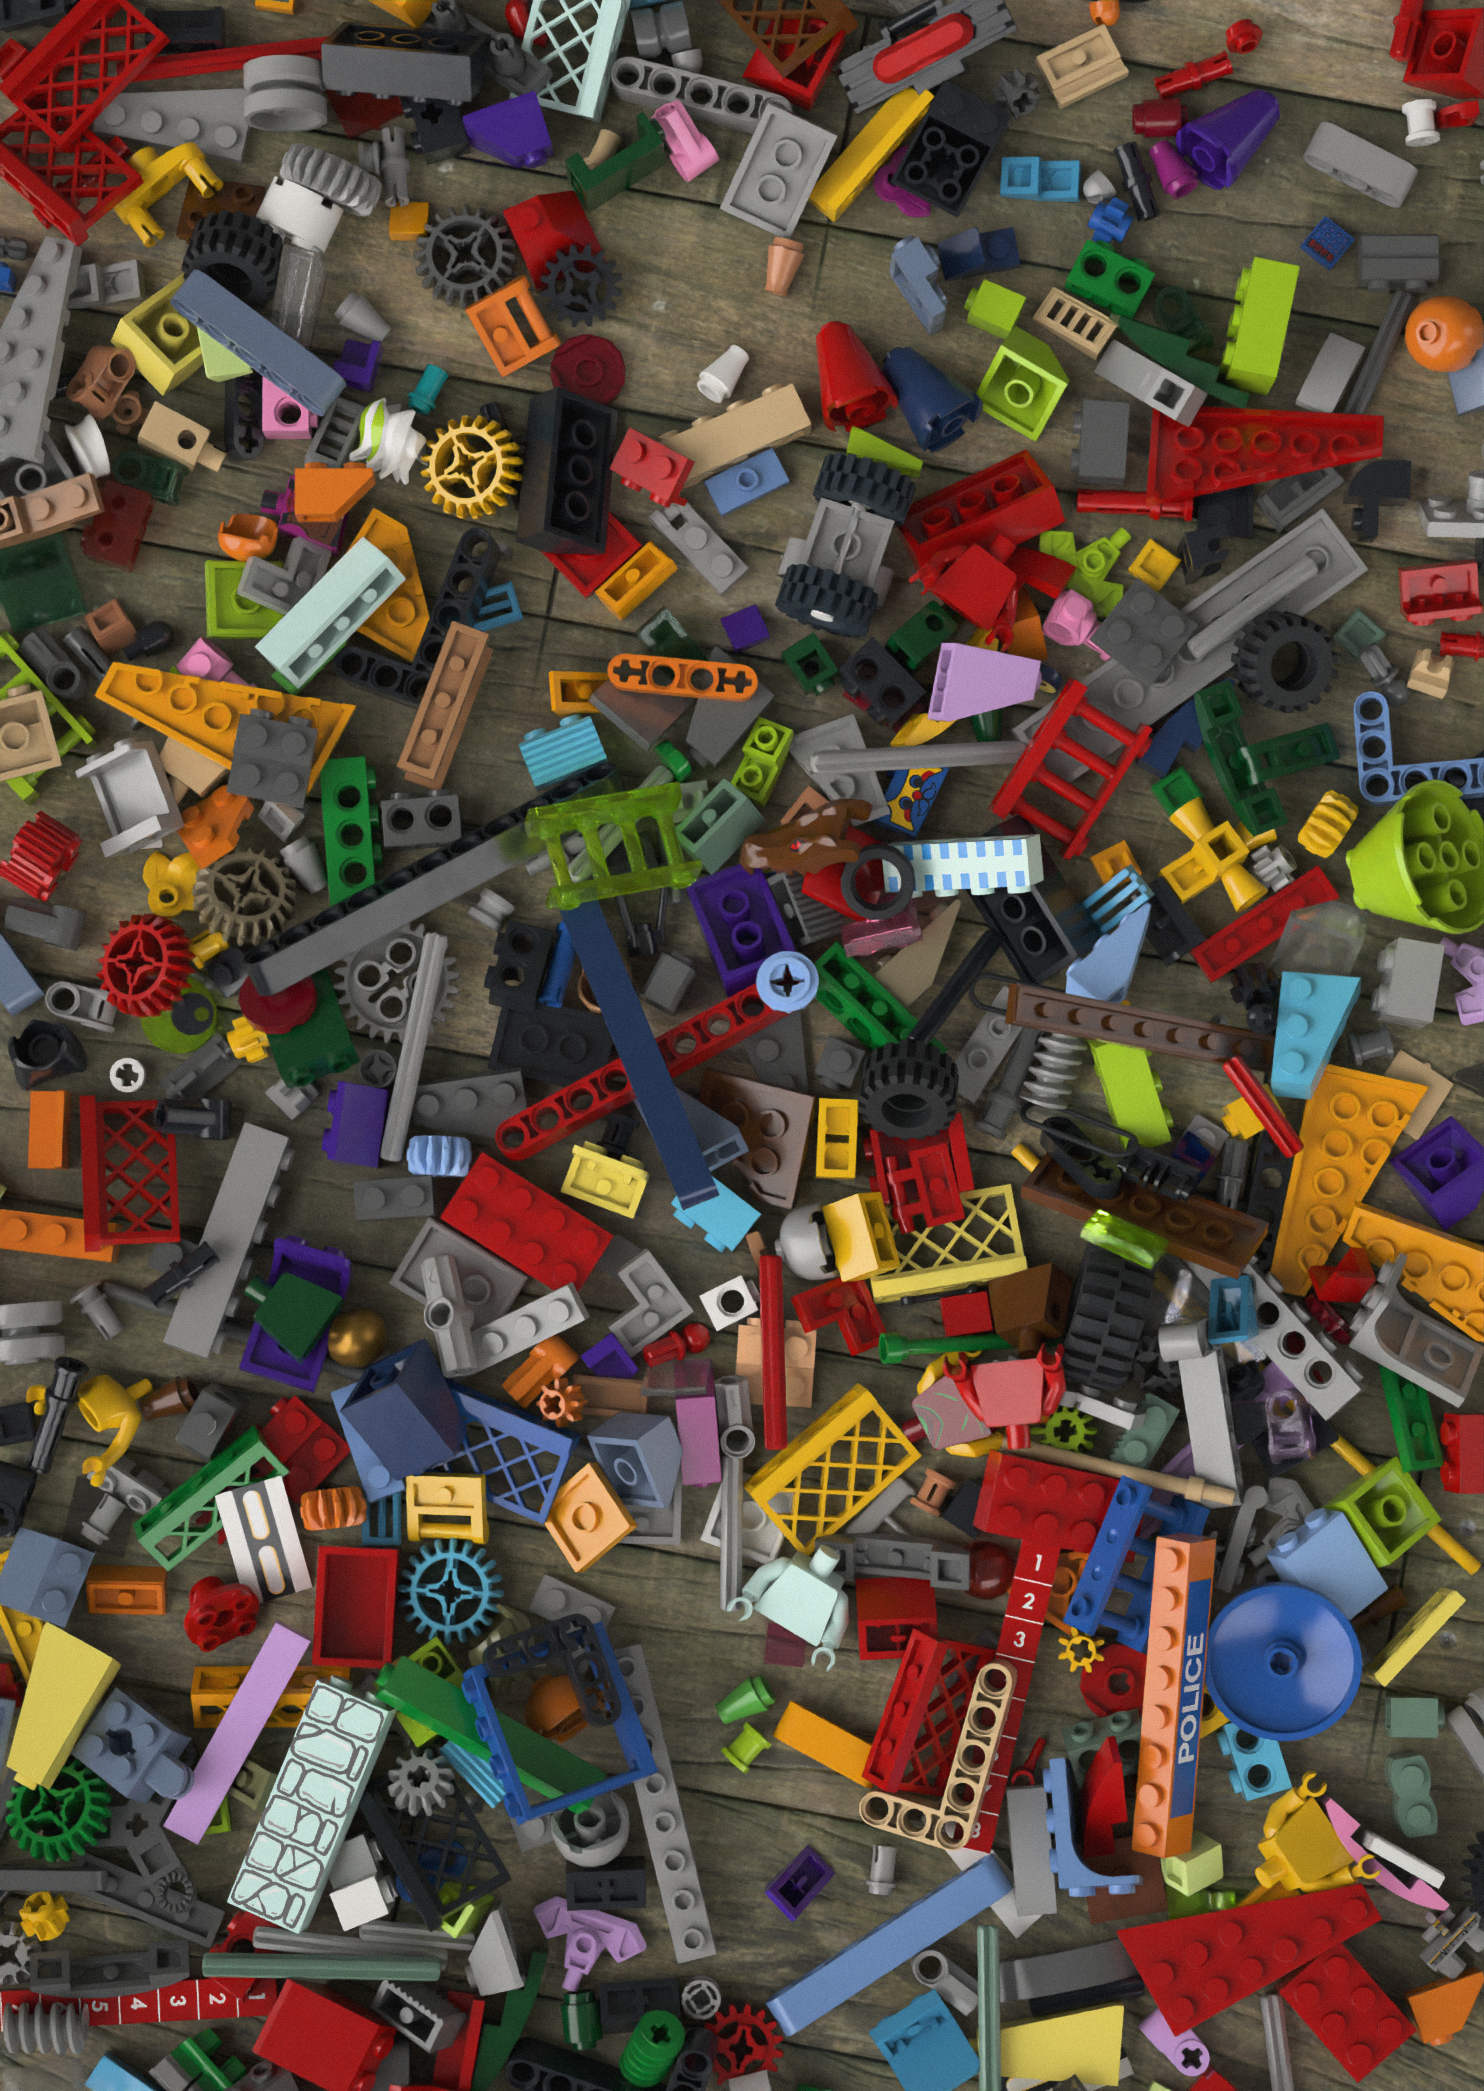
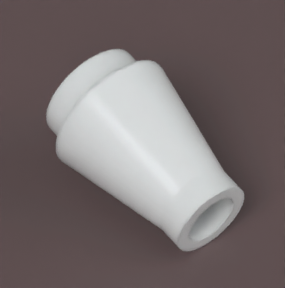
(722, 375)

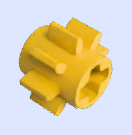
(247, 1041)
(1086, 1658)
(44, 1915)

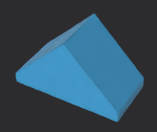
(1231, 1310)

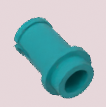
(427, 390)

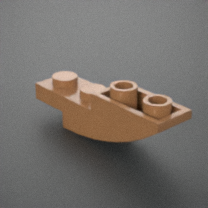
(48, 510)

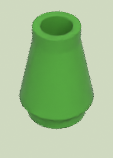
(747, 1699)

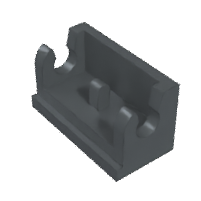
(1297, 496)

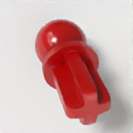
(693, 1339)

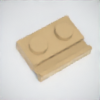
(1082, 66)

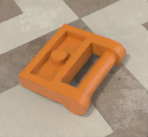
(500, 331)

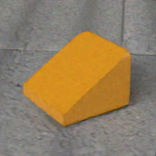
(408, 221)

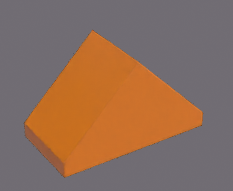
(1027, 631)

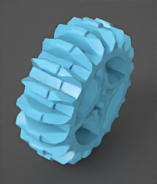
(417, 1589)

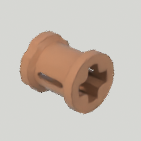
(943, 1488)

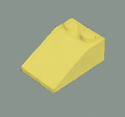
(161, 340)

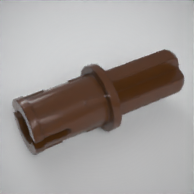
(1382, 1606)

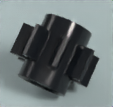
(1253, 985)

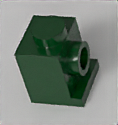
(806, 652)

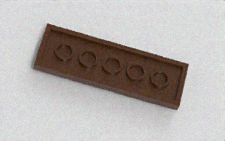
(1195, 1229)

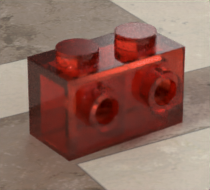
(120, 530)

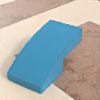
(1040, 180)

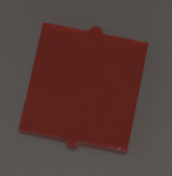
(363, 111)

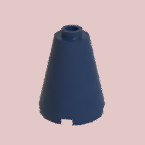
(930, 398)

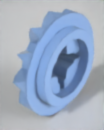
(773, 971)

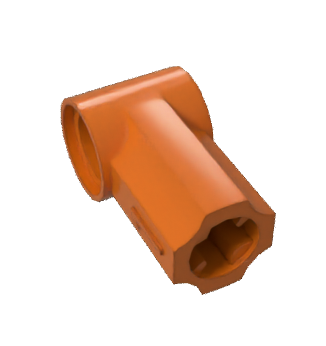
(547, 1362)

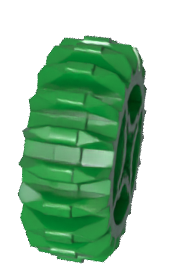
(30, 1820)

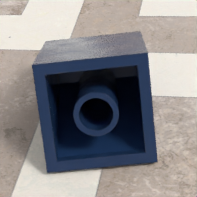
(406, 1411)

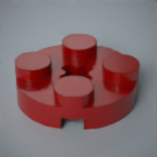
(1096, 1684)

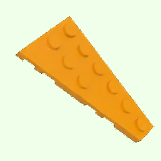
(1345, 1141)
(1438, 1265)

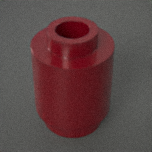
(1158, 117)

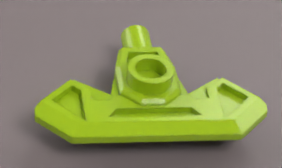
(1092, 566)

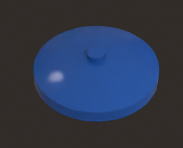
(1282, 1661)

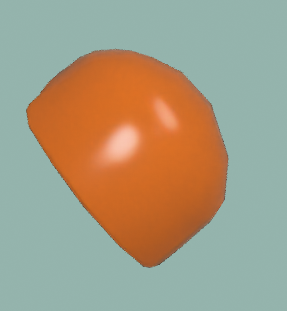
(248, 536)

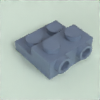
(915, 274)

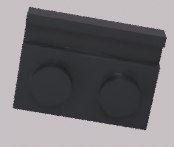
(1228, 507)

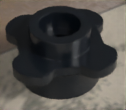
(1246, 1381)

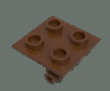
(230, 197)

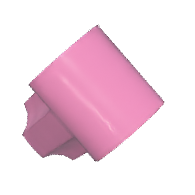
(689, 148)

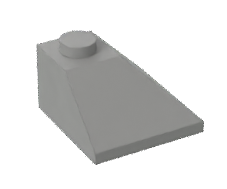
(496, 1958)

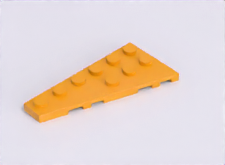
(208, 712)

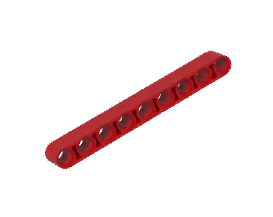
(597, 1082)

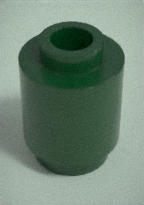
(581, 2019)

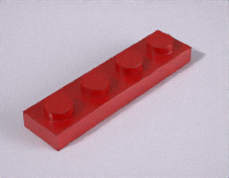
(1260, 925)

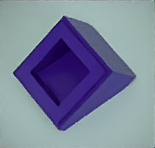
(745, 629)

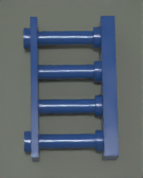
(1109, 1553)

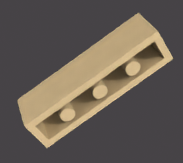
(740, 432)

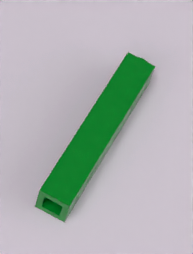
(446, 1711)

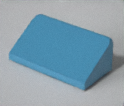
(116, 2075)

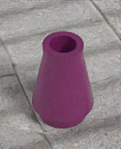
(1174, 172)

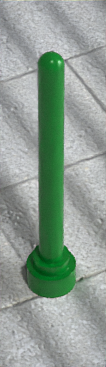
(896, 1347)

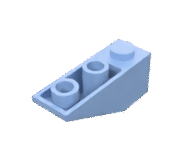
(1111, 964)

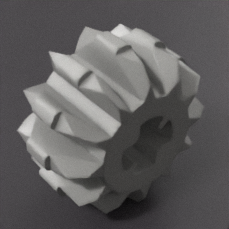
(428, 1792)

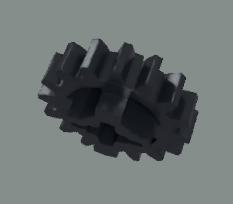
(595, 275)

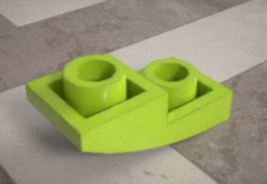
(763, 760)

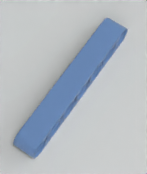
(889, 1945)

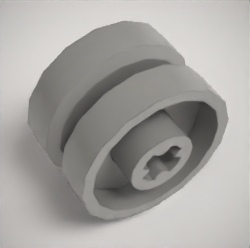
(284, 93)
(21, 1336)

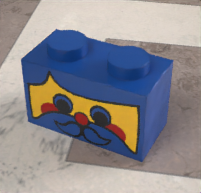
(910, 799)

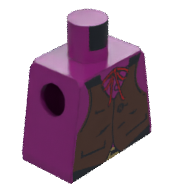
(324, 534)

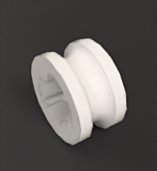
(137, 1067)

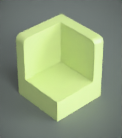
(1196, 1868)

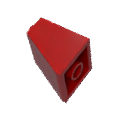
(325, 2037)

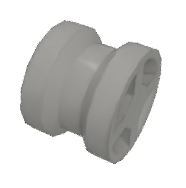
(491, 910)

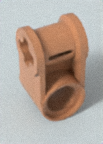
(101, 381)

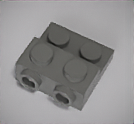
(272, 758)

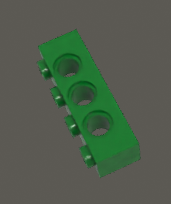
(335, 779)
(862, 1002)

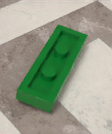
(1411, 1422)

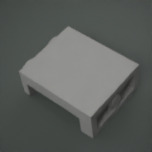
(132, 796)

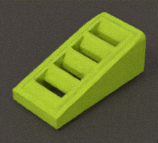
(867, 445)

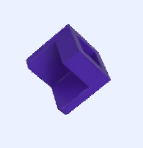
(359, 364)
(610, 1359)

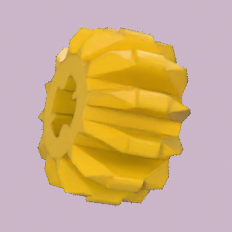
(1328, 824)

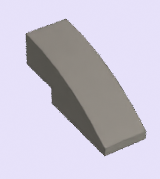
(1030, 1850)

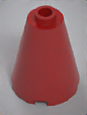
(850, 380)

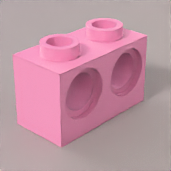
(274, 404)

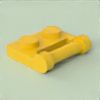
(447, 1495)

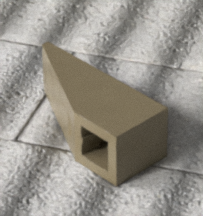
(915, 966)

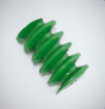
(652, 2049)

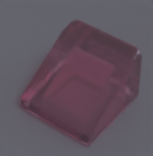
(783, 1647)

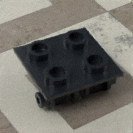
(1170, 1174)

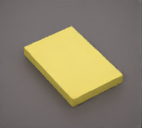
(1414, 1635)

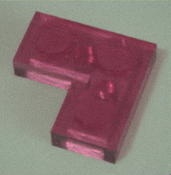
(870, 935)

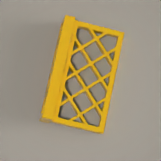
(813, 1443)

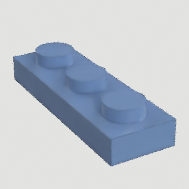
(375, 1477)

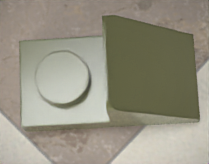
(254, 1783)

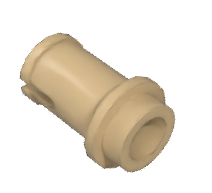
(603, 149)

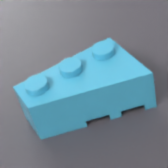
(1308, 1027)

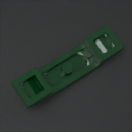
(1222, 736)

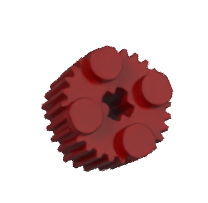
(40, 856)

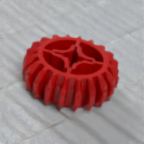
(165, 959)

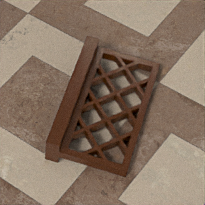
(833, 11)

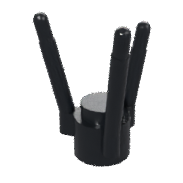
(640, 937)

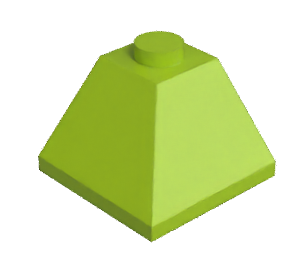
(1023, 384)

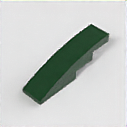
(1170, 352)
(501, 2036)

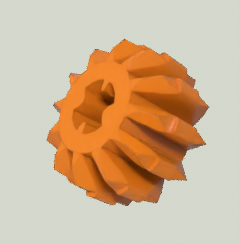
(333, 1508)

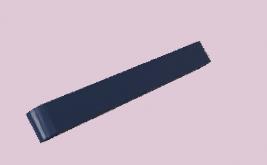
(640, 1054)

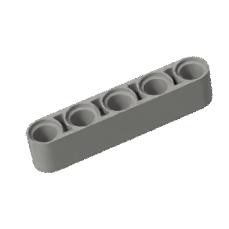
(686, 85)

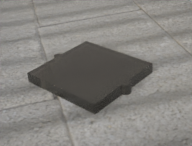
(82, 1506)

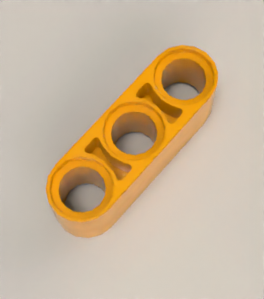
(824, 1741)

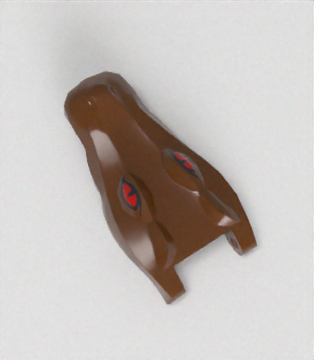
(808, 842)

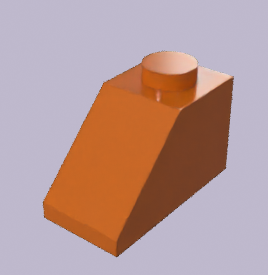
(1443, 2005)

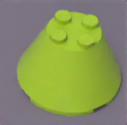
(1423, 861)

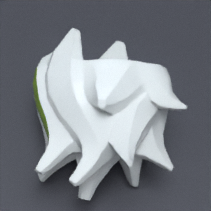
(389, 440)

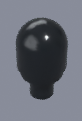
(150, 640)

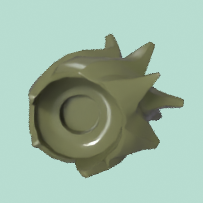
(505, 1623)

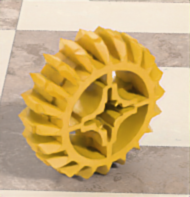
(444, 477)

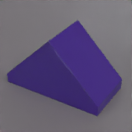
(798, 1882)

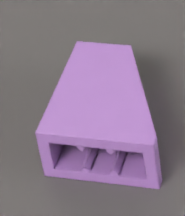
(979, 681)

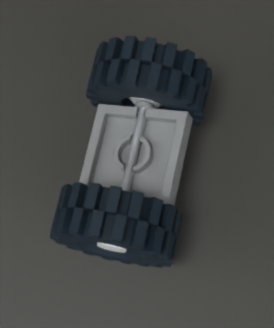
(845, 545)

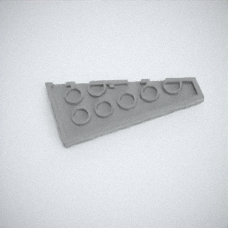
(33, 348)

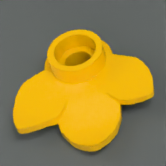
(171, 878)

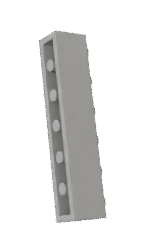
(231, 1233)

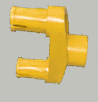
(159, 177)

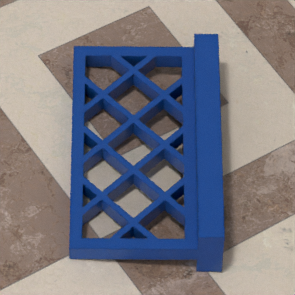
(521, 1425)

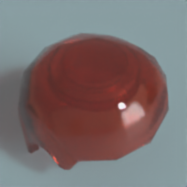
(990, 1570)

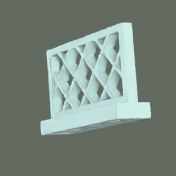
(600, 60)

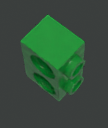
(1104, 289)

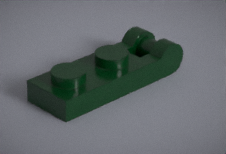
(1289, 754)

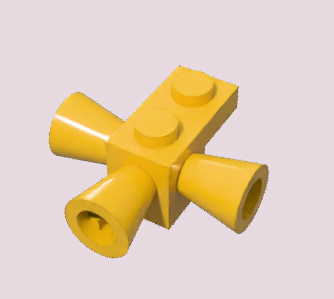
(1214, 857)

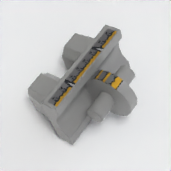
(1446, 1935)

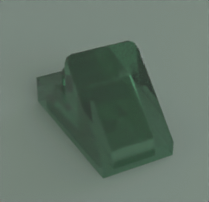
(666, 638)

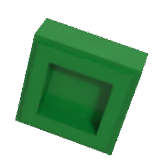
(1175, 790)

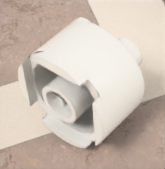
(299, 215)

